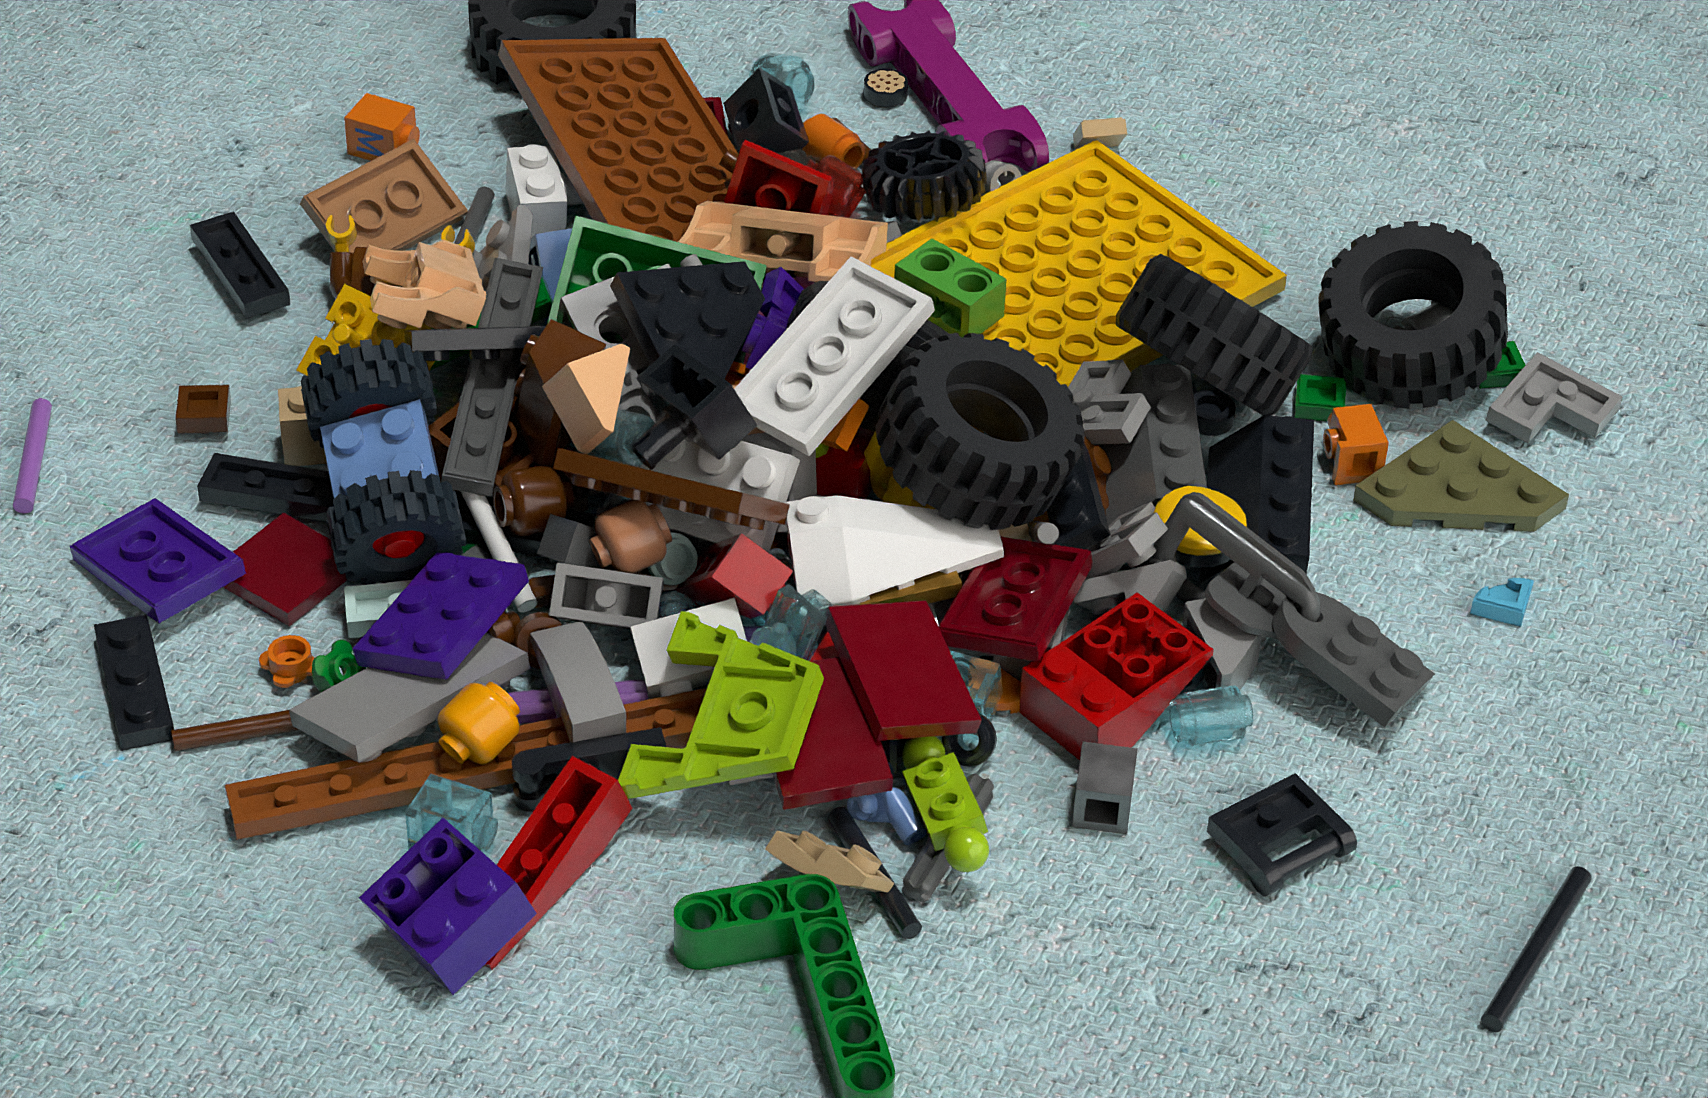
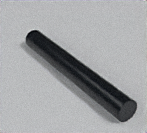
(892, 901)

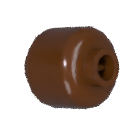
(529, 498)

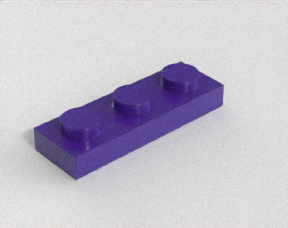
(764, 334)

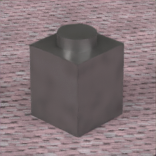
(1104, 787)

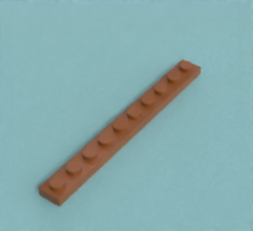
(397, 776)

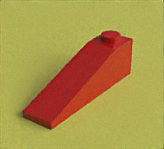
(562, 838)

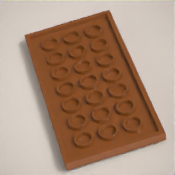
(624, 128)

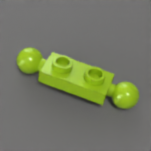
(945, 803)

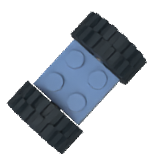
(373, 422)

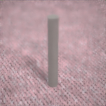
(1043, 532)

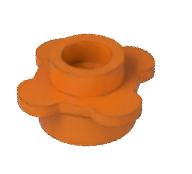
(288, 660)

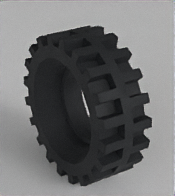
(502, 20)

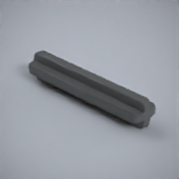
(932, 865)

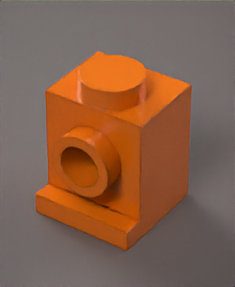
(1354, 443)

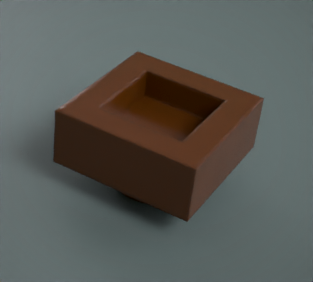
(203, 409)

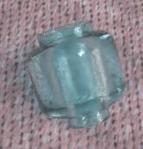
(791, 71)

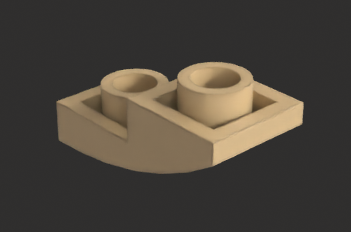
(843, 866)

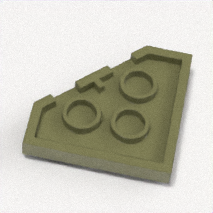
(1462, 484)

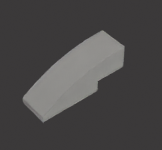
(579, 682)

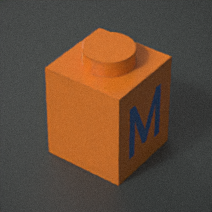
(379, 126)

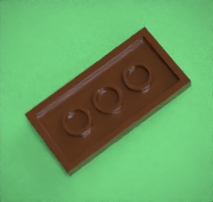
(670, 491)

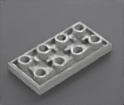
(387, 706)

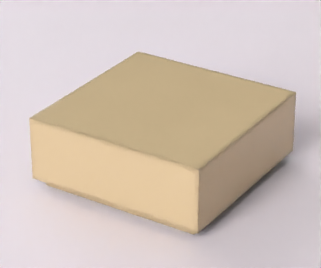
(1107, 131)

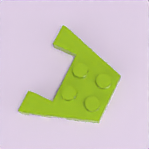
(747, 720)

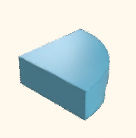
(1504, 602)

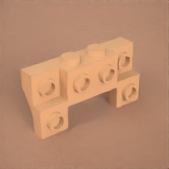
(796, 241)
(436, 283)

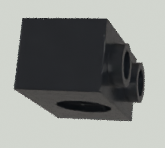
(765, 114)

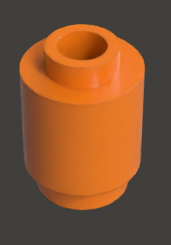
(833, 138)

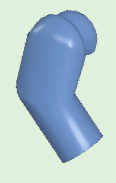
(889, 808)

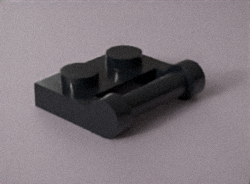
(1274, 819)

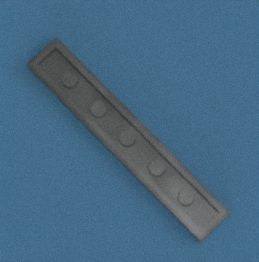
(490, 383)

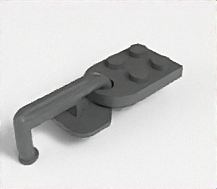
(1276, 600)

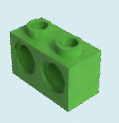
(962, 291)

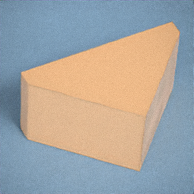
(589, 395)

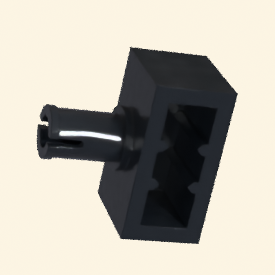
(692, 407)

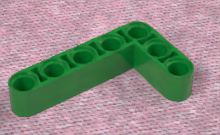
(809, 922)

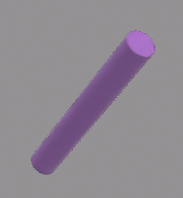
(32, 456)

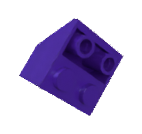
(448, 905)

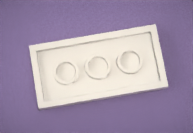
(832, 354)

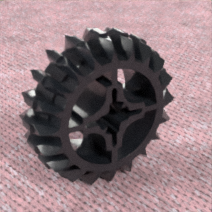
(924, 176)

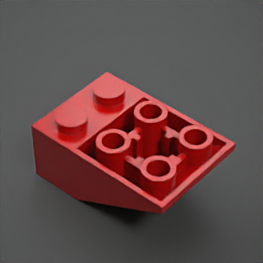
(1111, 677)

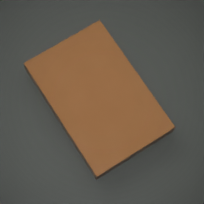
(391, 199)

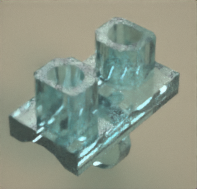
(794, 622)

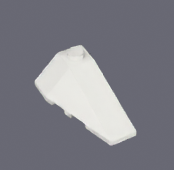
(866, 546)

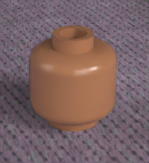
(630, 537)

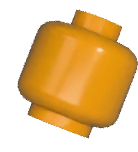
(478, 723)

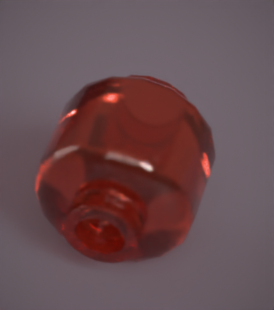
(846, 184)

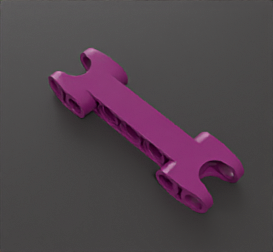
(921, 47)

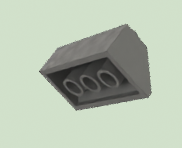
(1166, 446)

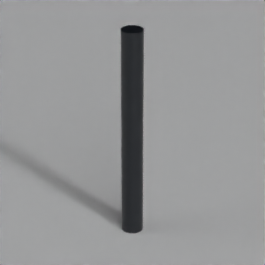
(1536, 949)

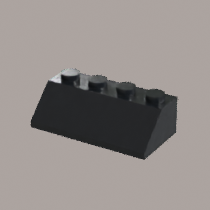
(1270, 477)

